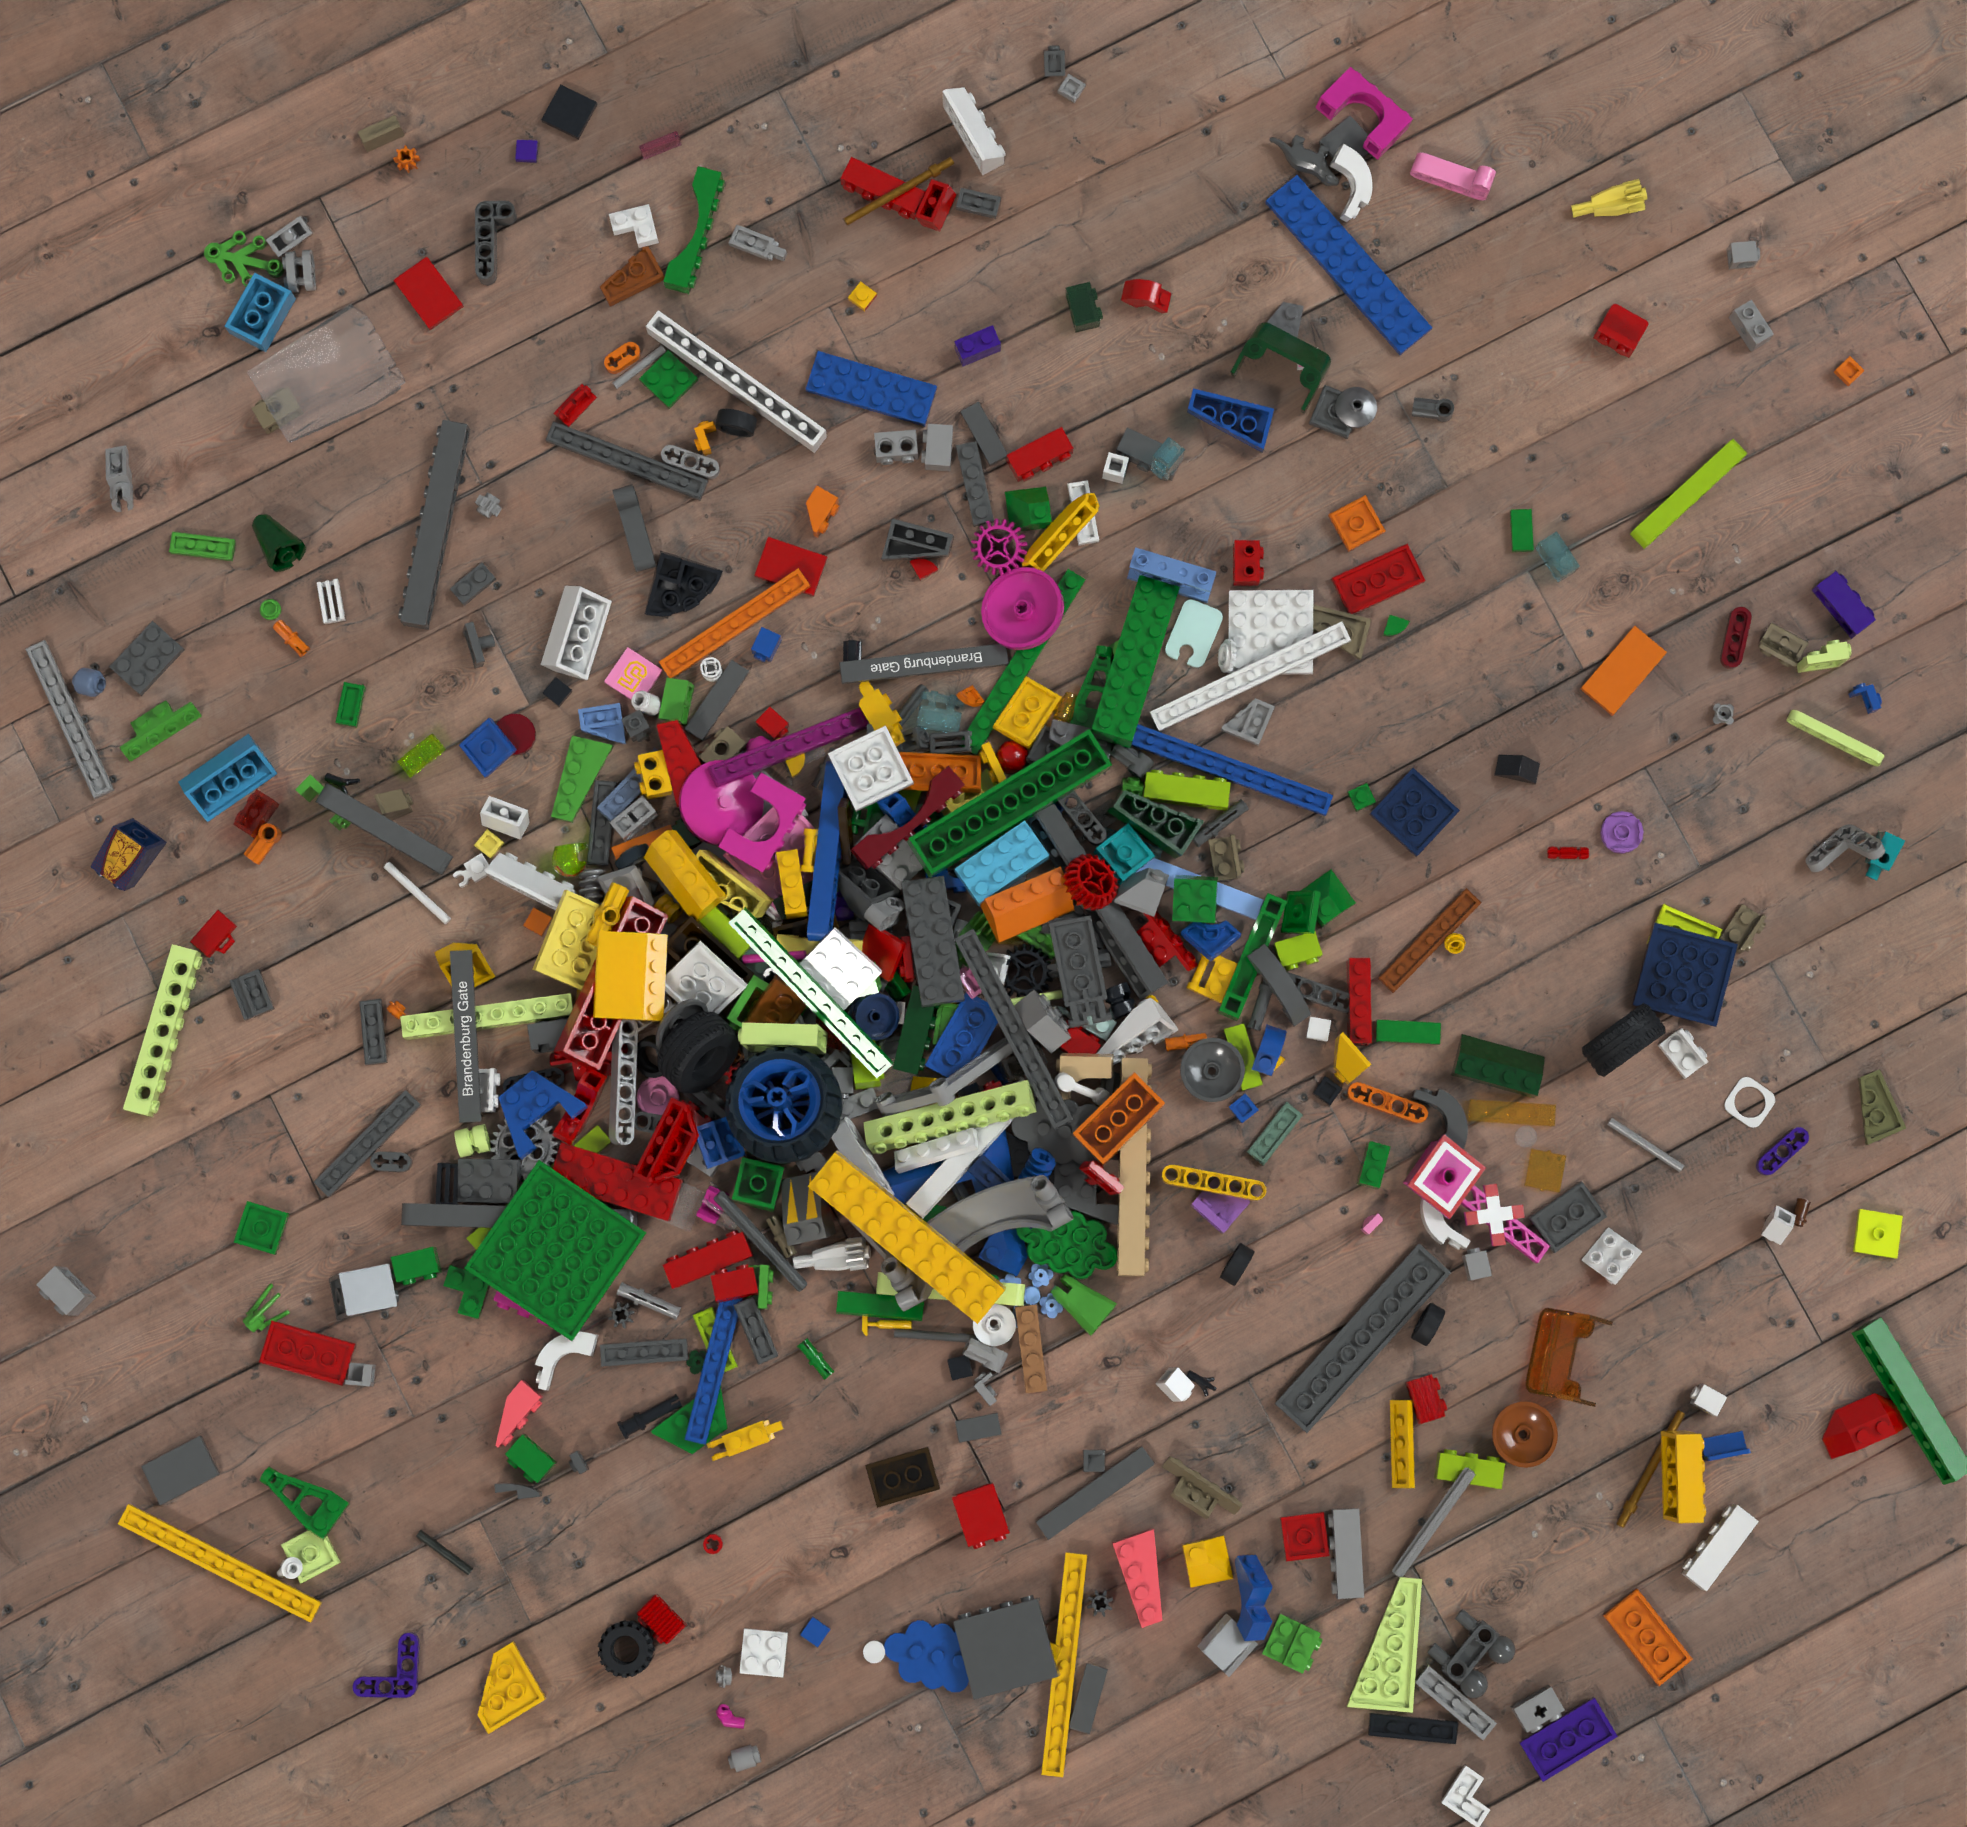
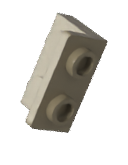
(1225, 858)
(1743, 928)

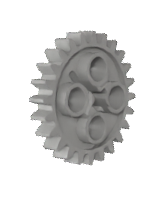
(542, 1132)

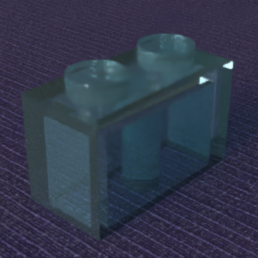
(1167, 458)
(1557, 557)

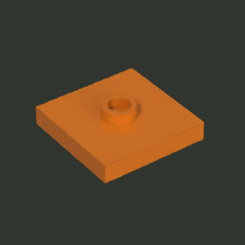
(1356, 523)

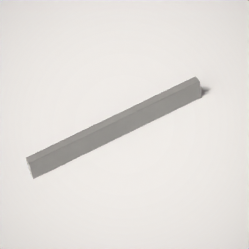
(69, 719)

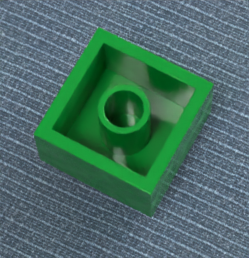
(1195, 898)
(757, 1184)

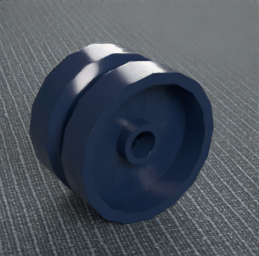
(875, 1015)

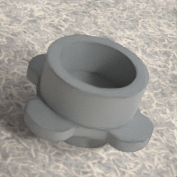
(1727, 709)
(723, 1676)

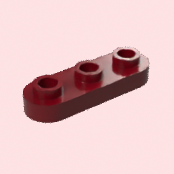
(1738, 629)

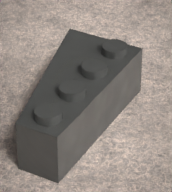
(545, 1034)

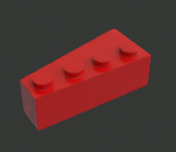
(678, 754)

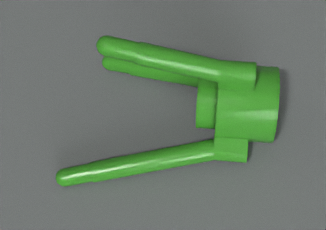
(255, 1318)

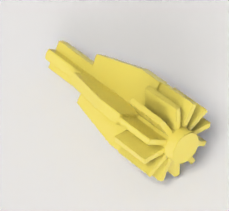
(1614, 201)

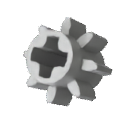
(488, 505)

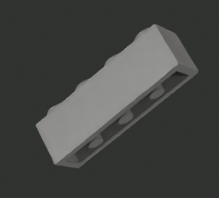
(1346, 1553)

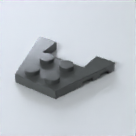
(1080, 1194)

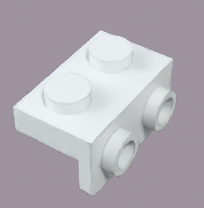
(488, 1084)

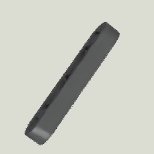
(1080, 809)
(1317, 988)

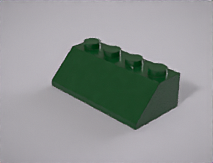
(1498, 1066)

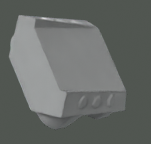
(631, 879)
(1226, 1645)

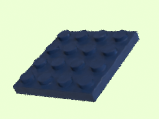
(1685, 974)

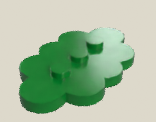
(1072, 1247)

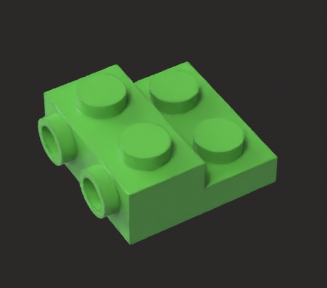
(1292, 1644)

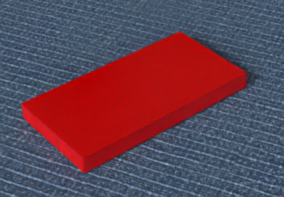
(1378, 579)
(307, 1353)

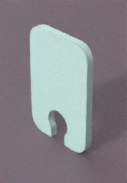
(1194, 627)

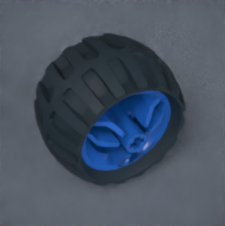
(745, 1098)

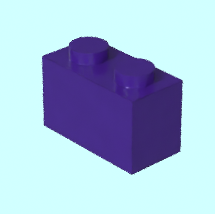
(977, 345)

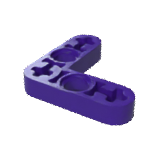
(402, 1675)

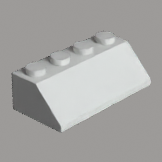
(973, 130)
(576, 632)
(527, 880)

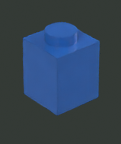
(766, 645)

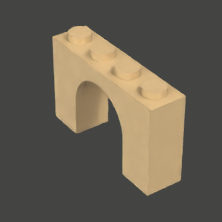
(1084, 1066)

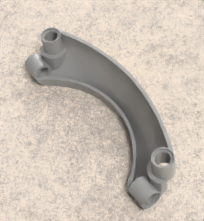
(1002, 1207)

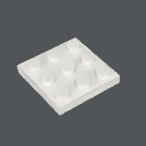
(870, 768)
(840, 968)
(703, 978)

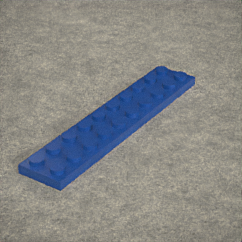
(1348, 265)

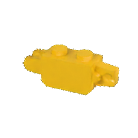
(878, 713)
(746, 1438)

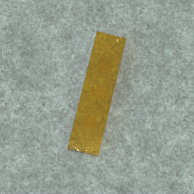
(1511, 1113)

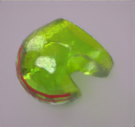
(566, 861)

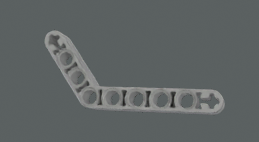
(627, 1081)

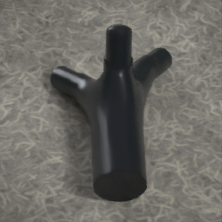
(340, 782)
(1203, 1382)

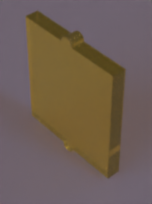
(1545, 1170)

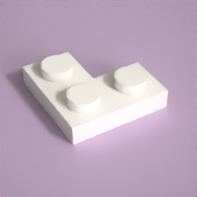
(637, 220)
(1460, 1797)

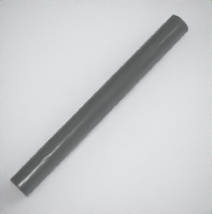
(932, 1335)

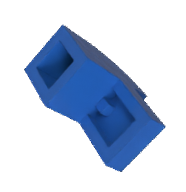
(1269, 1050)

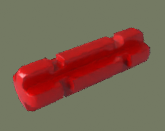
(1568, 852)

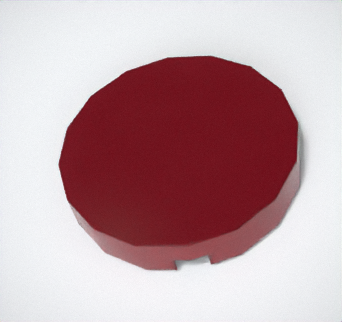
(519, 732)

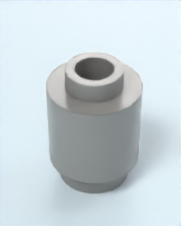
(744, 1758)

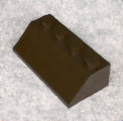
(692, 932)

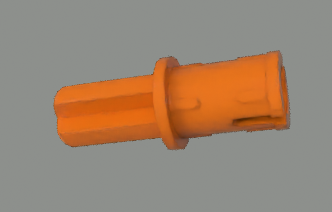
(291, 638)
(1183, 1042)

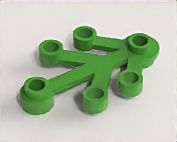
(241, 258)

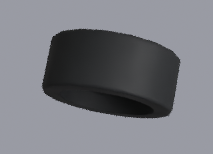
(736, 422)
(643, 1063)
(1237, 1264)
(1428, 1324)

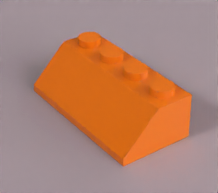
(1027, 905)

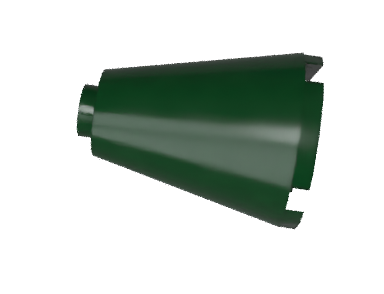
(277, 543)

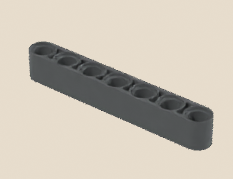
(384, 829)

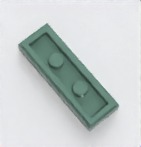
(1274, 1133)

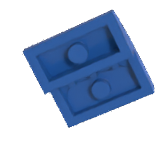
(718, 1143)

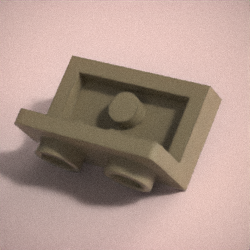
(1782, 644)

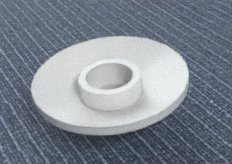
(1001, 1332)

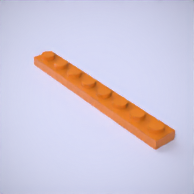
(734, 624)

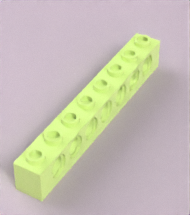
(490, 1016)
(158, 1019)
(959, 1108)

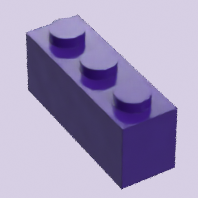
(1844, 604)

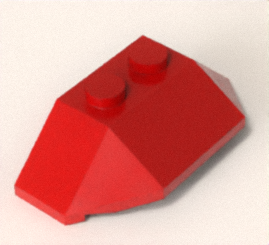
(669, 1144)
(1861, 1425)

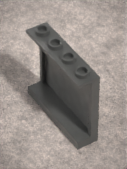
(1005, 1647)

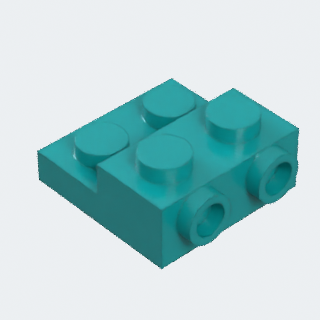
(1125, 853)

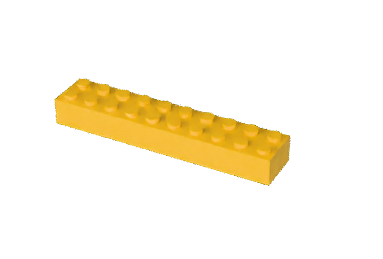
(907, 1236)

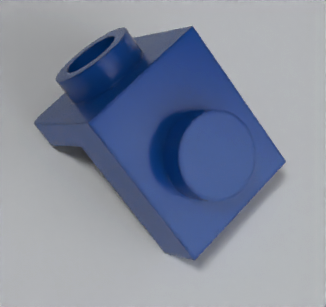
(1871, 699)

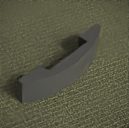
(1280, 983)

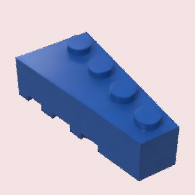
(1232, 416)

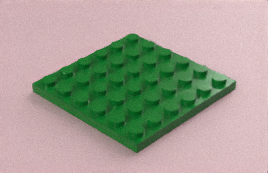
(555, 1250)

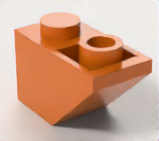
(820, 508)

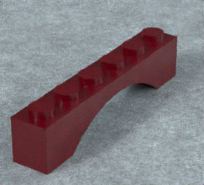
(940, 789)

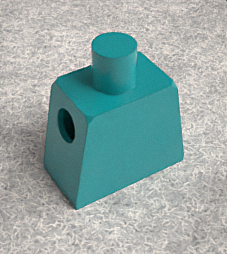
(1892, 848)

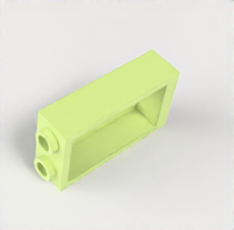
(759, 1036)

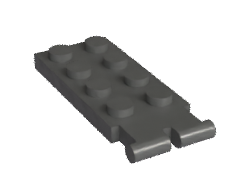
(1079, 970)

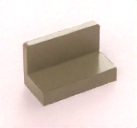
(381, 133)

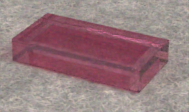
(660, 145)

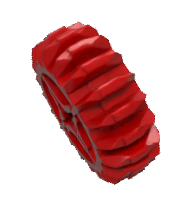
(1090, 882)

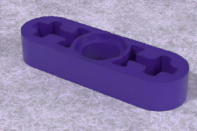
(1774, 1165)

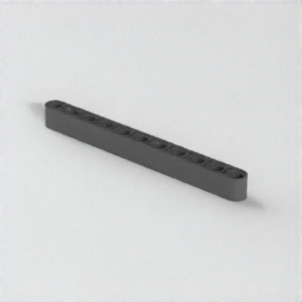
(466, 1215)

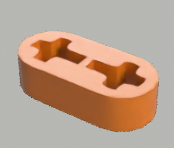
(618, 354)

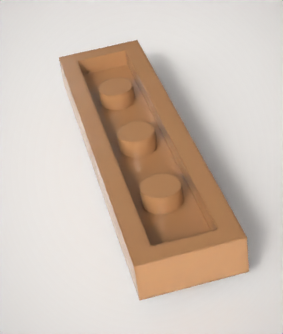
(1031, 1348)

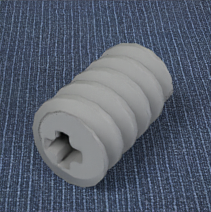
(591, 885)

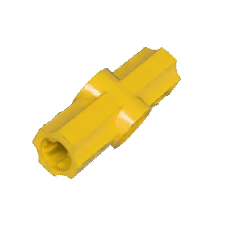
(613, 903)

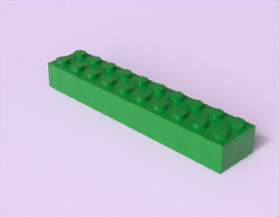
(1009, 803)

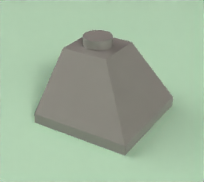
(1143, 891)

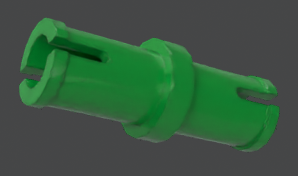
(815, 1358)

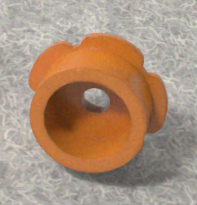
(396, 1009)

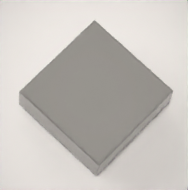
(1071, 88)

